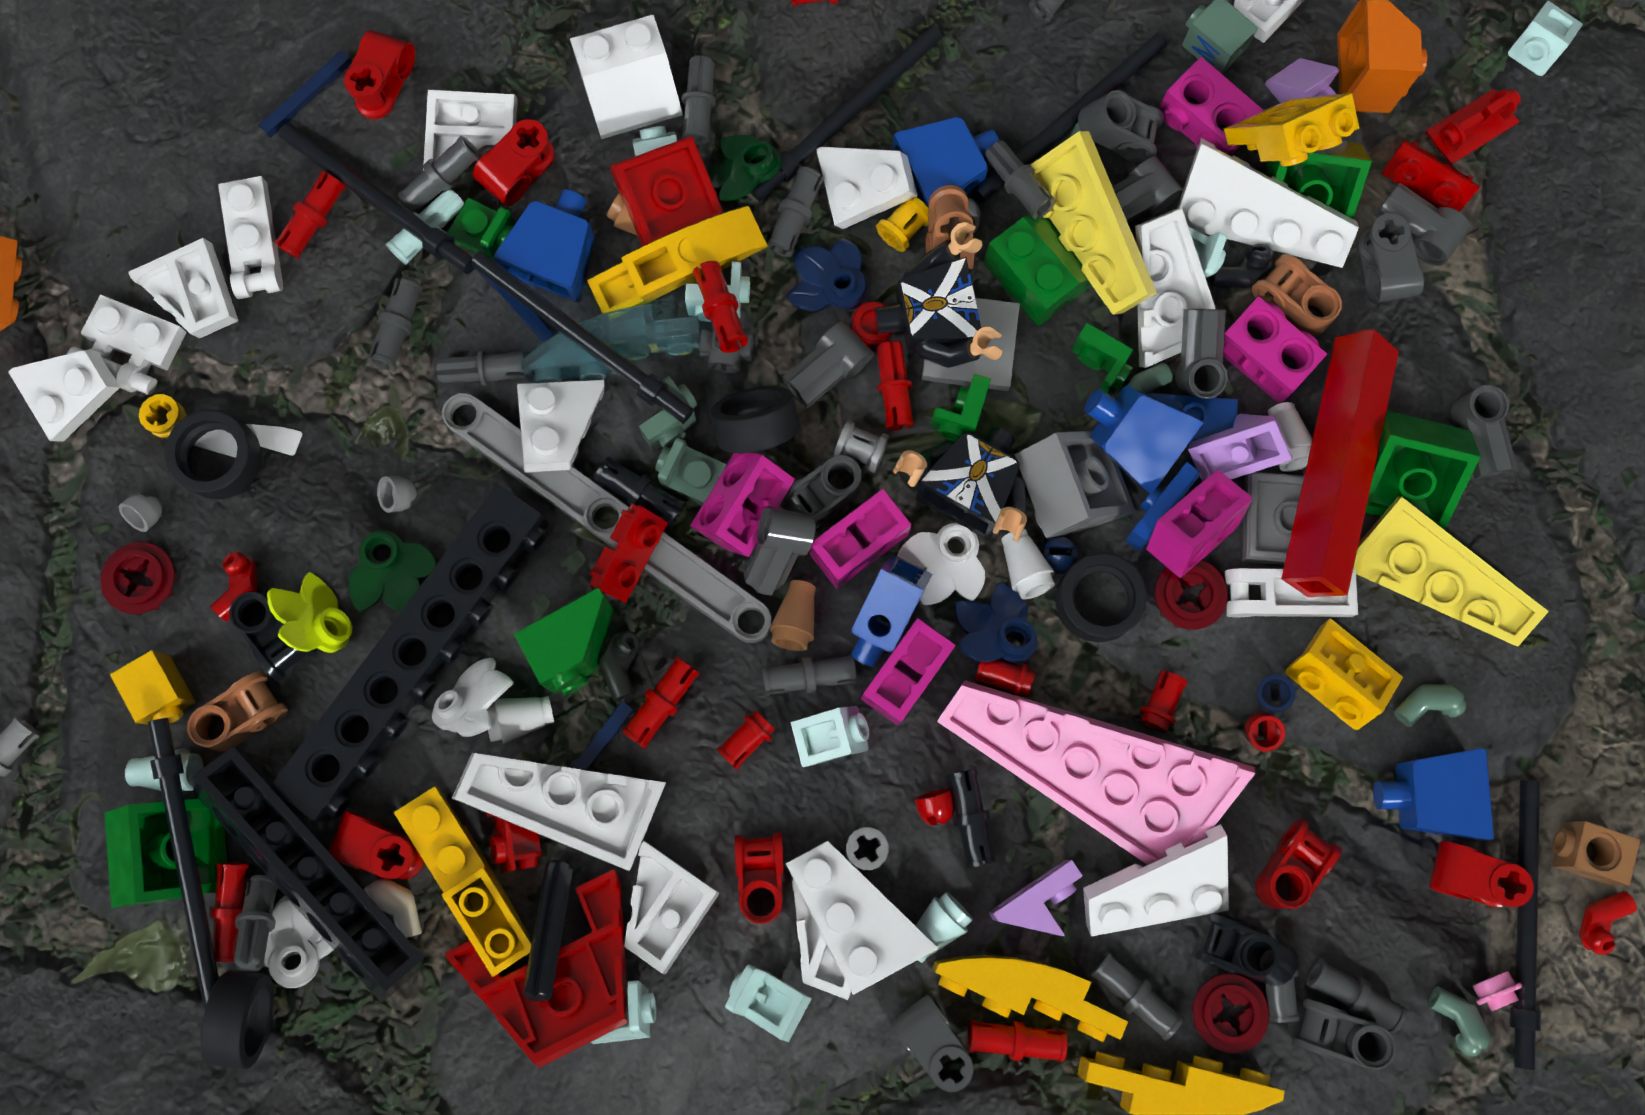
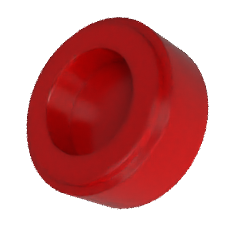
(865, 327)

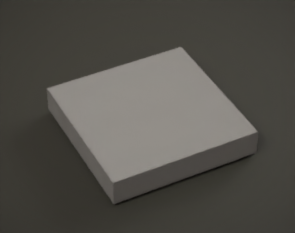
(1004, 319)
(1269, 516)

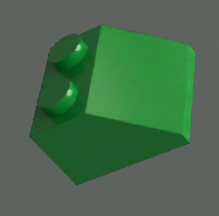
(1328, 175)
(1036, 268)
(1422, 464)
(568, 642)
(143, 857)

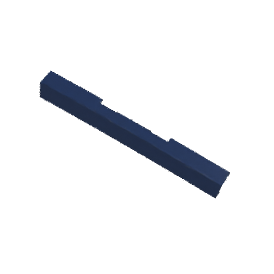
(305, 93)
(524, 313)
(603, 737)

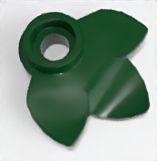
(744, 167)
(391, 579)

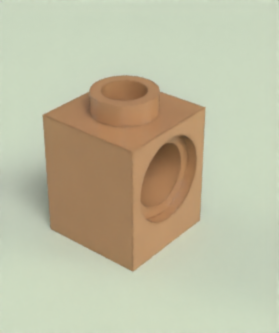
(1614, 853)

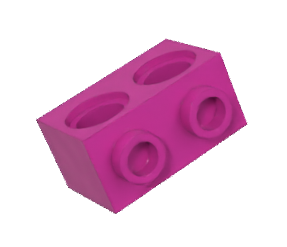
(1218, 104)
(1262, 358)
(738, 500)
(1198, 523)
(859, 539)
(907, 672)

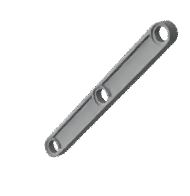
(581, 498)

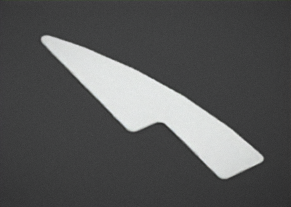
(269, 437)

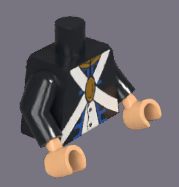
(939, 306)
(971, 482)

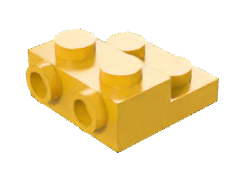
(1296, 128)

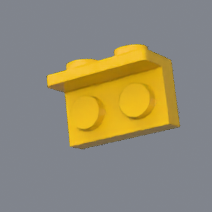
(1345, 675)

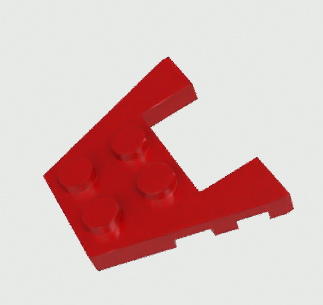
(587, 988)

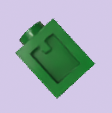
(481, 227)
(1102, 351)
(969, 404)

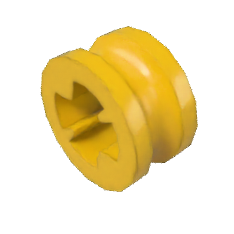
(148, 414)

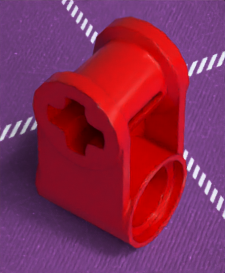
(379, 73)
(513, 164)
(369, 847)
(1302, 860)
(759, 872)
(1475, 877)

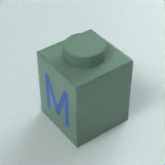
(1218, 34)

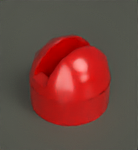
(1272, 731)
(935, 806)

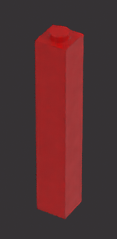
(1340, 465)

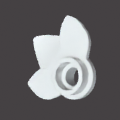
(949, 570)
(467, 703)
(293, 937)

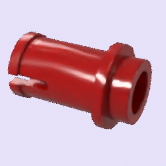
(1006, 676)
(1163, 702)
(746, 739)

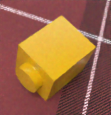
(153, 688)

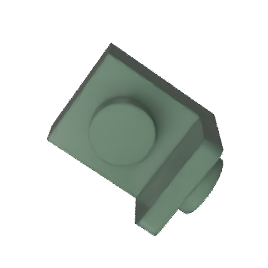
(688, 471)

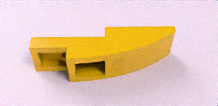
(671, 260)
(465, 880)
(1012, 982)
(1195, 1089)

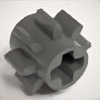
(723, 361)

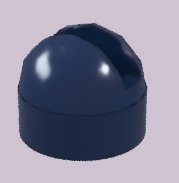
(1060, 563)
(1286, 693)

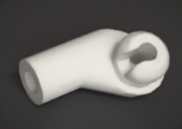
(397, 902)

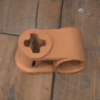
(947, 209)
(1297, 293)
(245, 710)

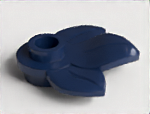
(823, 274)
(991, 624)

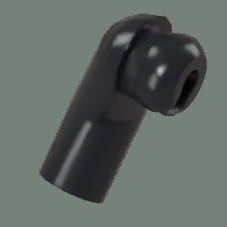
(1247, 272)

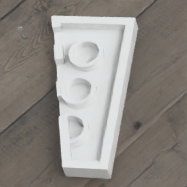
(1256, 209)
(570, 805)

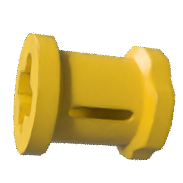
(903, 224)

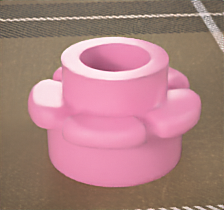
(1497, 991)

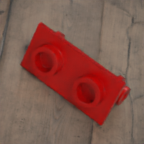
(1475, 124)
(1429, 178)
(637, 537)
(513, 844)

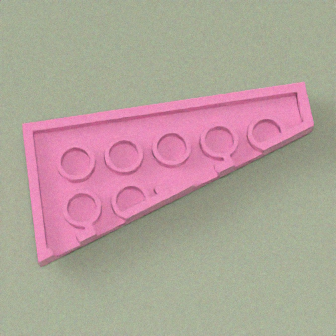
(1112, 778)

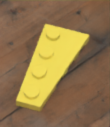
(1094, 222)
(1435, 569)

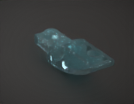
(628, 331)

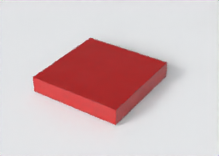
(666, 190)

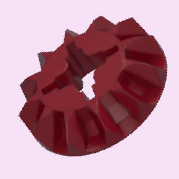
(119, 587)
(1210, 601)
(1250, 1021)

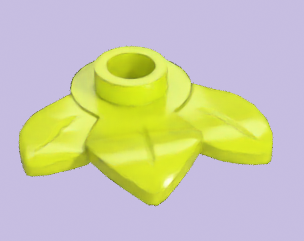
(310, 617)

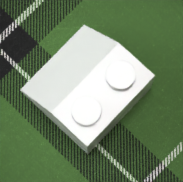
(626, 76)

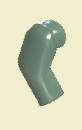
(1152, 378)
(1430, 697)
(1474, 1033)

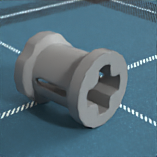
(861, 445)
(880, 852)

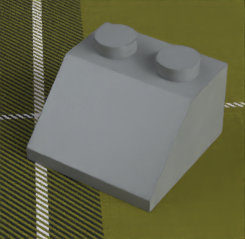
(1072, 484)

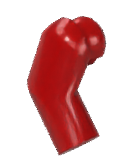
(242, 579)
(1598, 919)

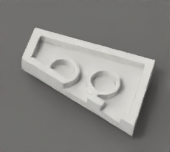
(1179, 285)
(1174, 888)
(856, 920)

